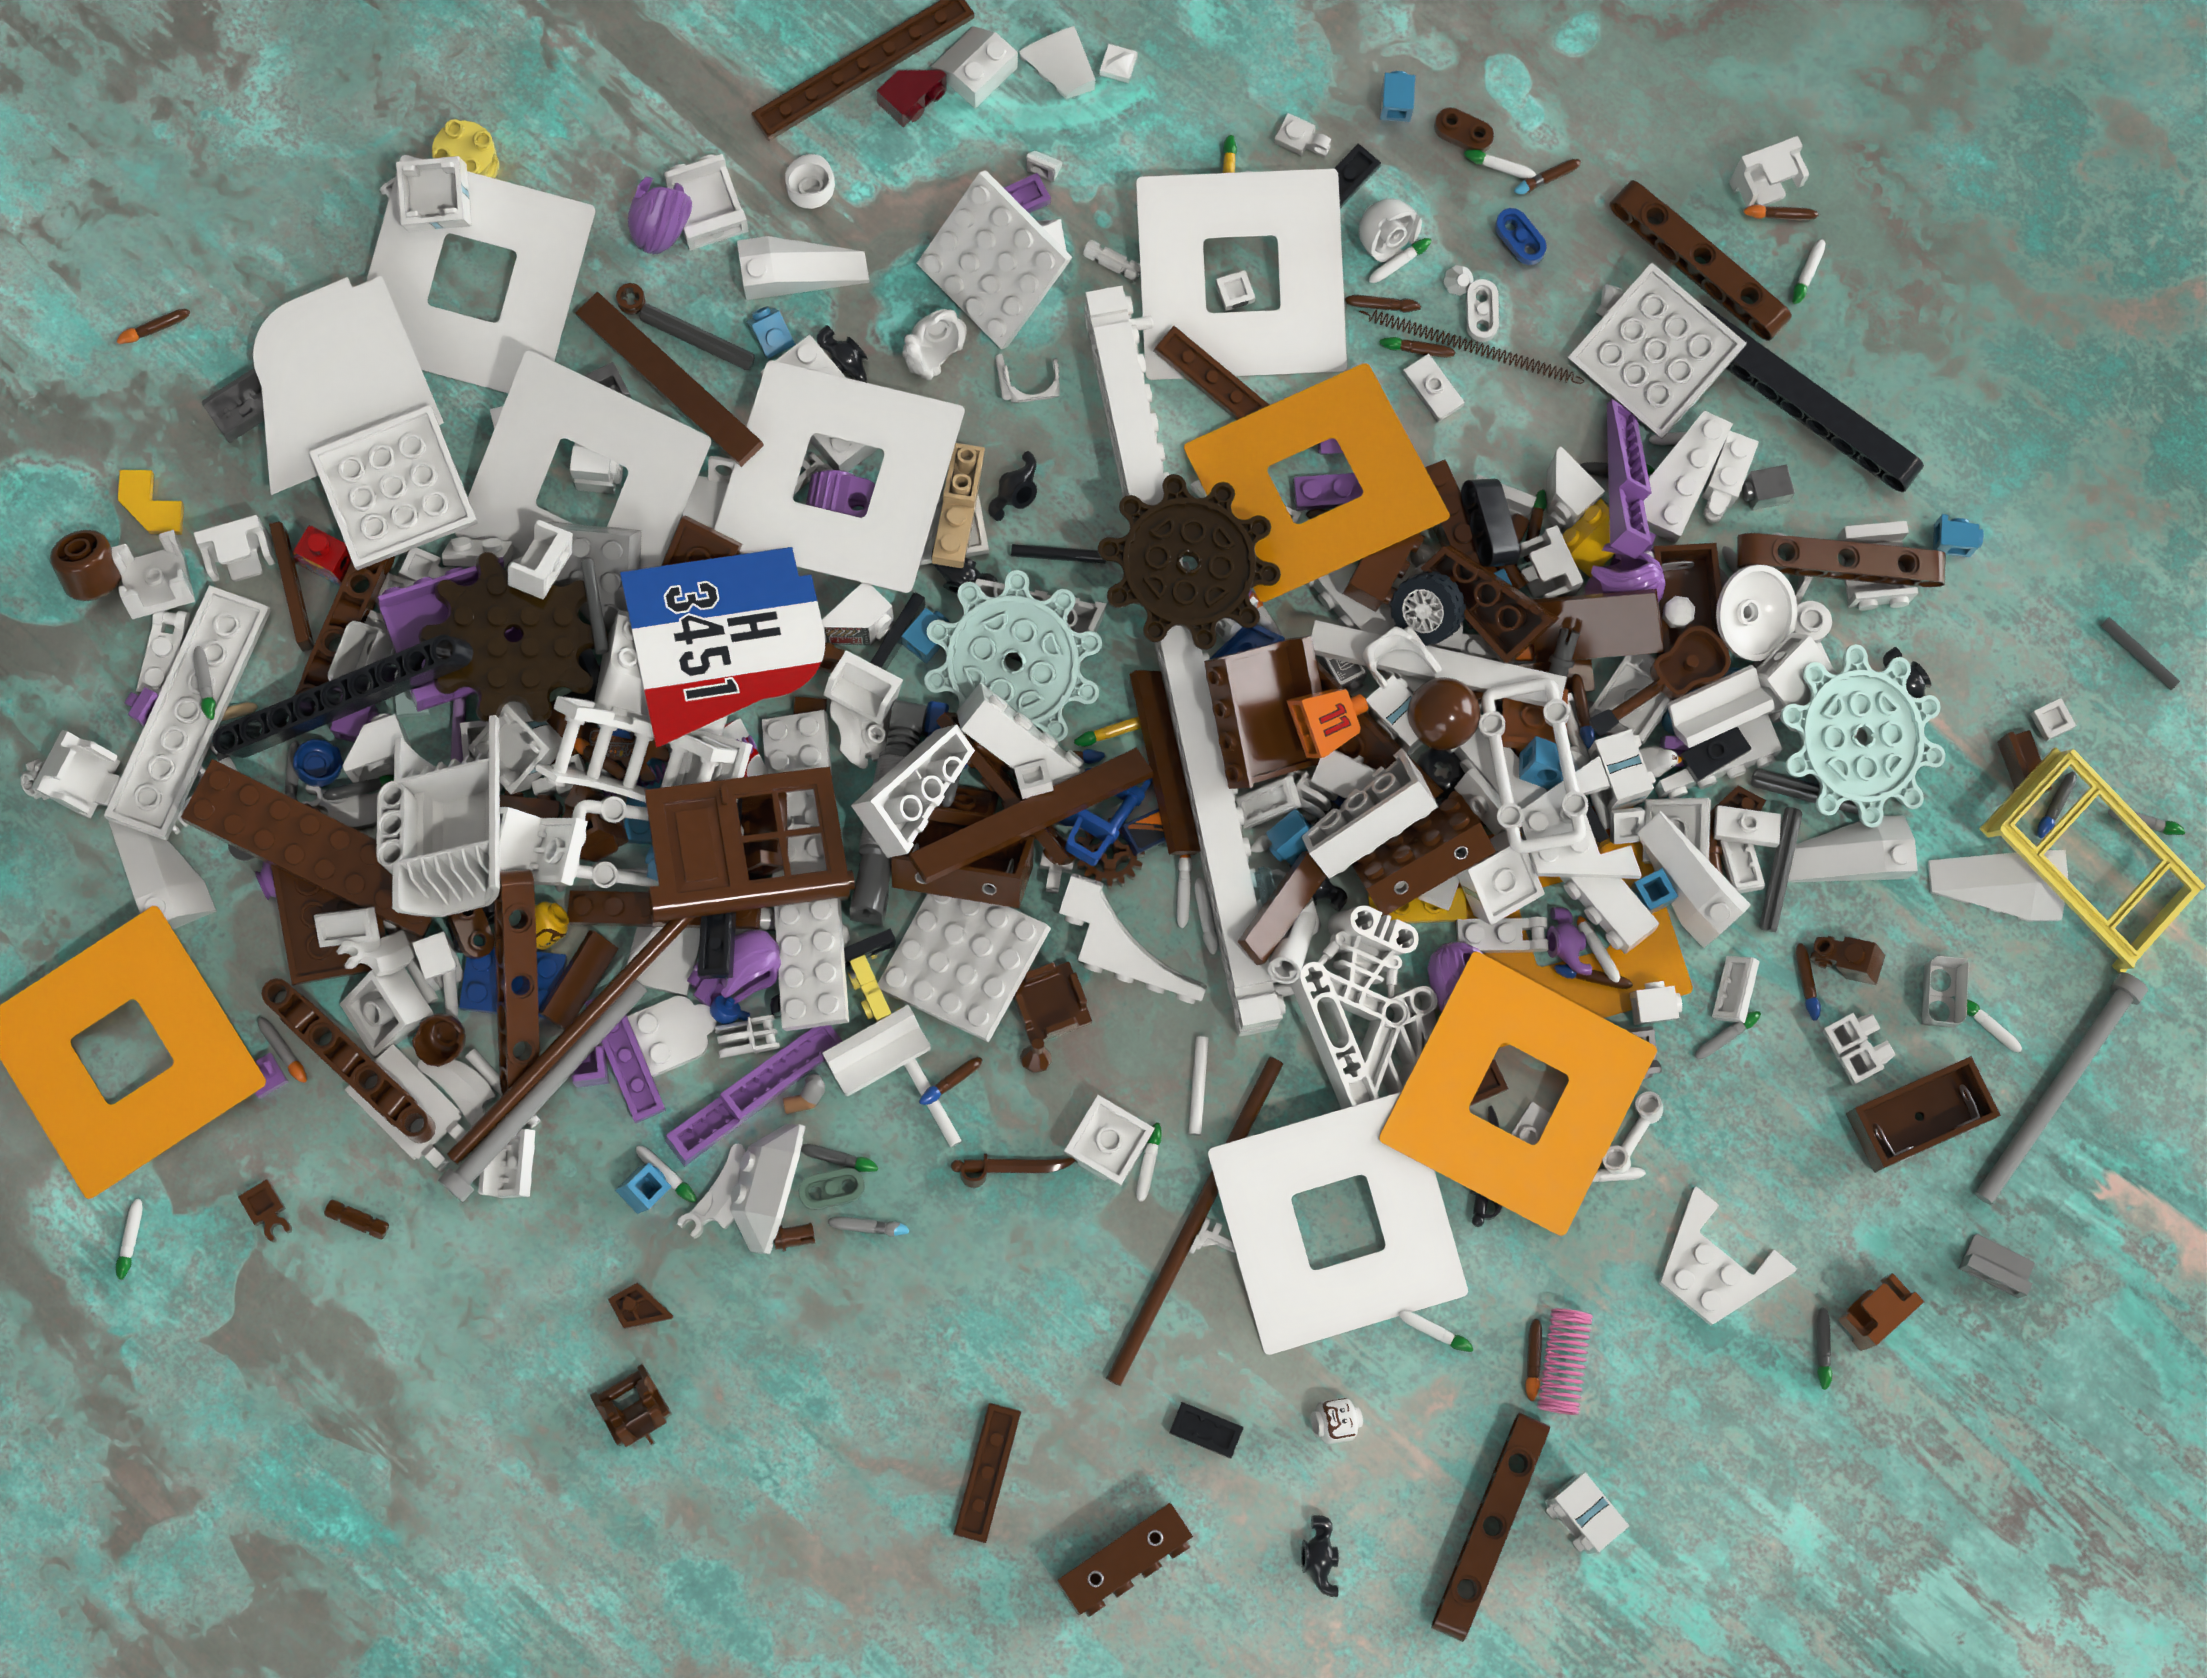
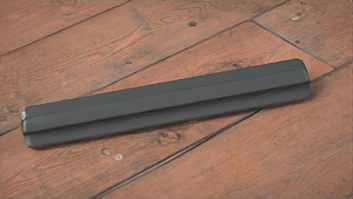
(697, 337)
(1793, 788)
(1780, 870)

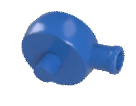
(727, 1012)

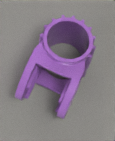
(840, 492)

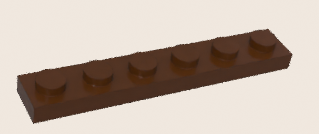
(1000, 781)
(631, 909)

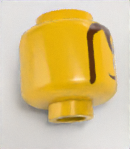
(550, 924)

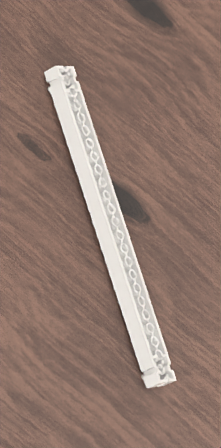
(1218, 822)

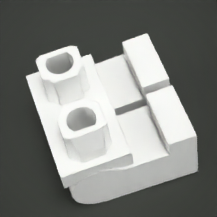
(1852, 1048)

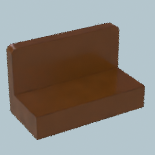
(2019, 756)

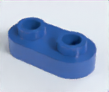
(1522, 237)

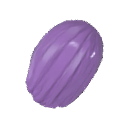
(658, 216)
(1627, 575)
(754, 964)
(1446, 968)

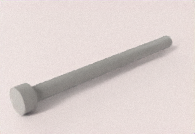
(2126, 991)
(459, 1181)

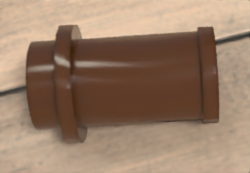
(794, 1236)

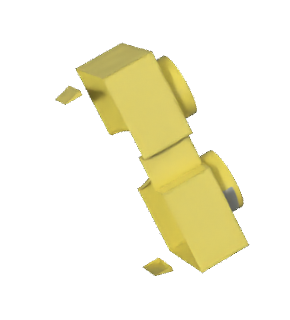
(863, 977)

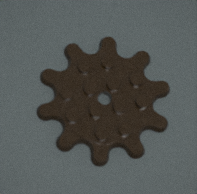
(1197, 529)
(513, 670)

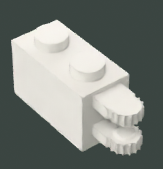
(1728, 475)

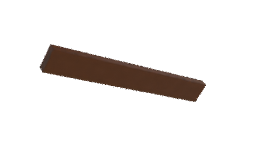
(861, 66)
(669, 379)
(1030, 815)

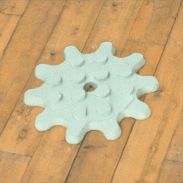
(1021, 625)
(1893, 728)

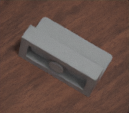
(1998, 1266)

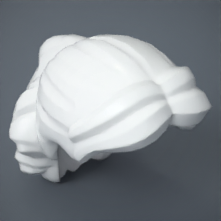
(933, 341)

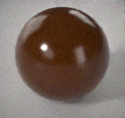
(1444, 713)

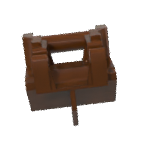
(601, 836)
(640, 1417)

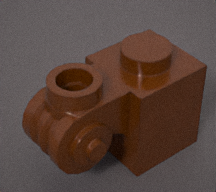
(1853, 957)

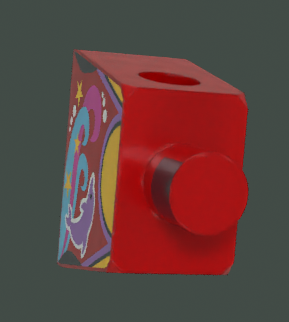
(322, 555)

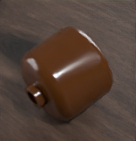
(85, 565)

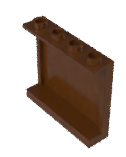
(1252, 708)

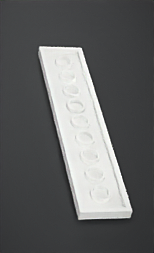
(807, 932)

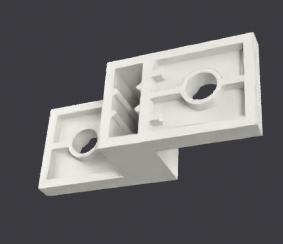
(541, 844)

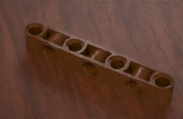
(1718, 277)
(1863, 560)
(347, 607)
(516, 957)
(348, 1060)
(1481, 1550)

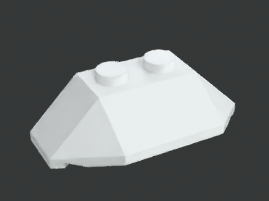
(765, 1186)

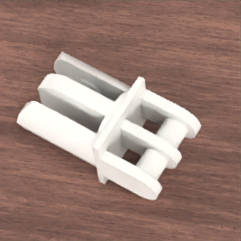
(1312, 796)
(747, 1036)

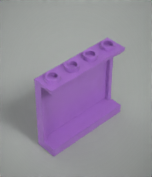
(412, 608)

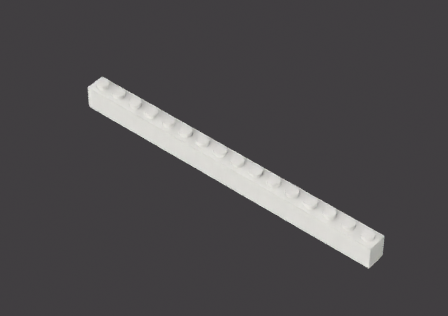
(1605, 899)

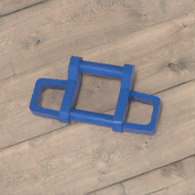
(1103, 830)

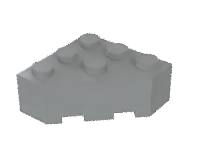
(613, 552)

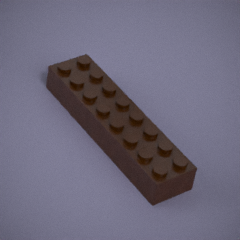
(296, 841)

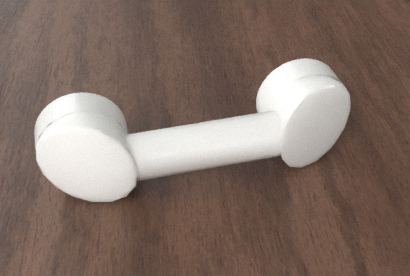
(1650, 1111)

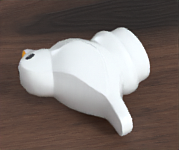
(1659, 760)

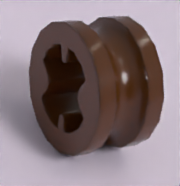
(622, 303)

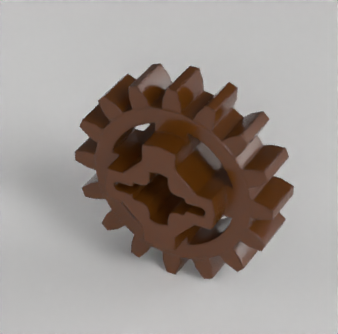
(1122, 854)

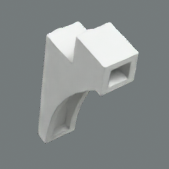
(1764, 744)
(1113, 948)

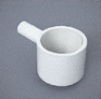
(1813, 620)

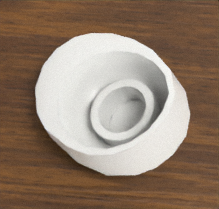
(809, 181)

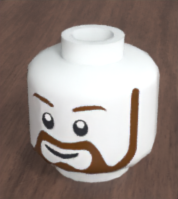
(1336, 1420)

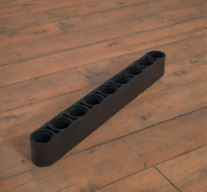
(1823, 413)
(355, 696)

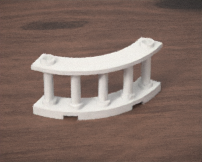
(579, 711)

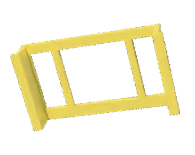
(2003, 823)

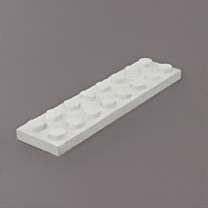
(177, 729)

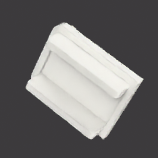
(709, 493)

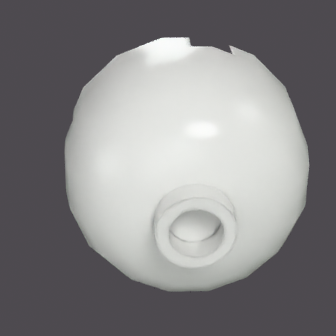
(1388, 227)

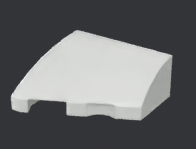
(1061, 62)

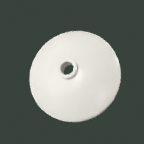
(1767, 607)

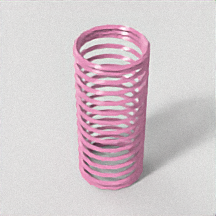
(1551, 1404)

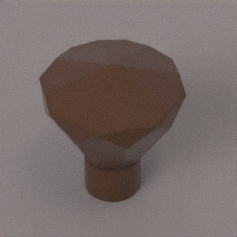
(1036, 1056)

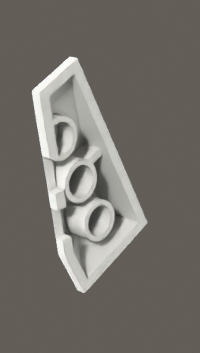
(1857, 853)
(161, 877)

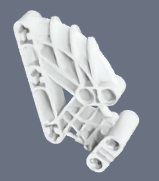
(1367, 947)

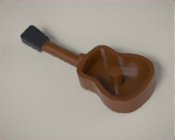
(1692, 663)

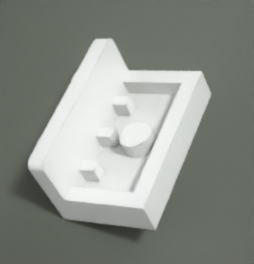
(511, 1169)

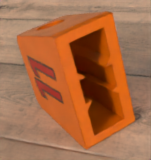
(1326, 720)

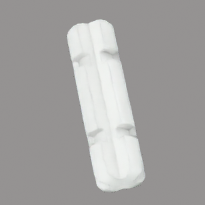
(1112, 260)

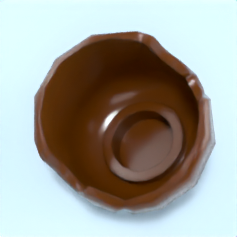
(439, 1039)

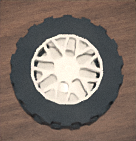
(1429, 606)

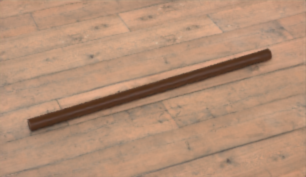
(567, 1039)
(1190, 1230)

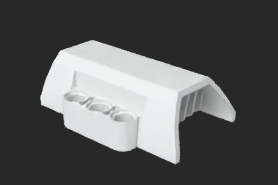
(441, 831)

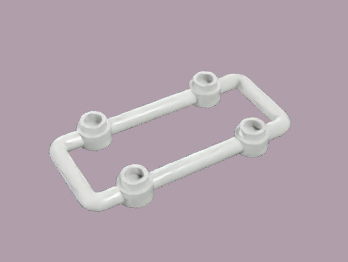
(1509, 814)
(605, 873)

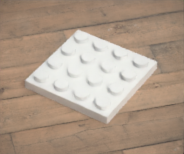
(994, 259)
(1657, 350)
(393, 487)
(963, 961)

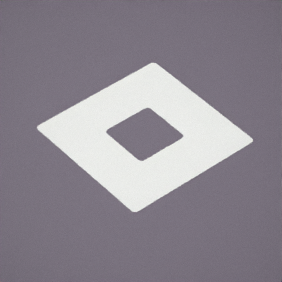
(1292, 206)
(549, 245)
(556, 404)
(891, 537)
(1305, 1304)

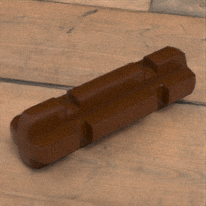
(356, 1219)

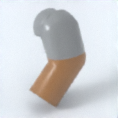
(808, 1097)

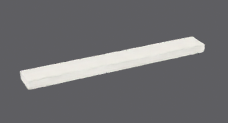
(1476, 672)

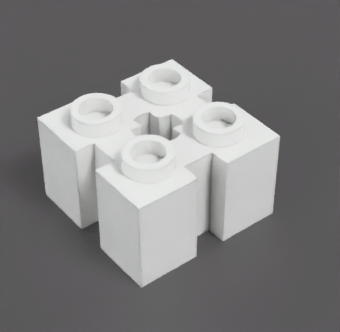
(594, 471)

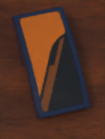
(1144, 832)

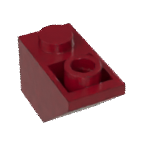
(909, 93)

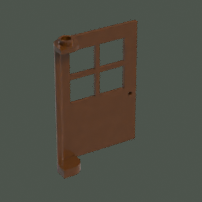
(703, 853)

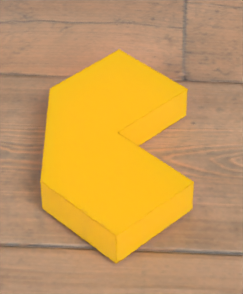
(136, 496)

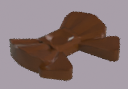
(652, 752)

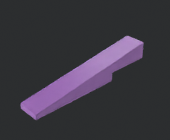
(1627, 482)
(751, 1094)

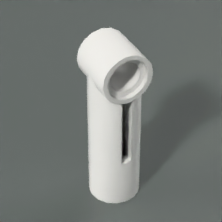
(1290, 953)

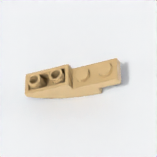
(958, 505)

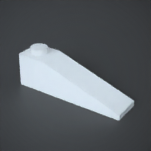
(790, 266)
(2000, 883)
(1705, 897)

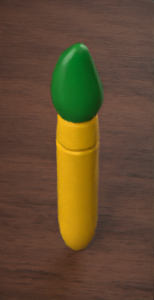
(1229, 151)
(1113, 730)

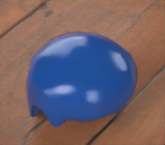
(317, 763)

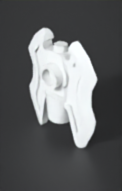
(859, 734)

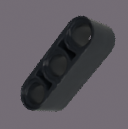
(1490, 522)

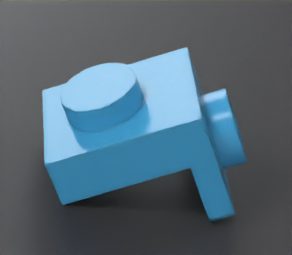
(770, 331)

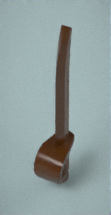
(1005, 1166)

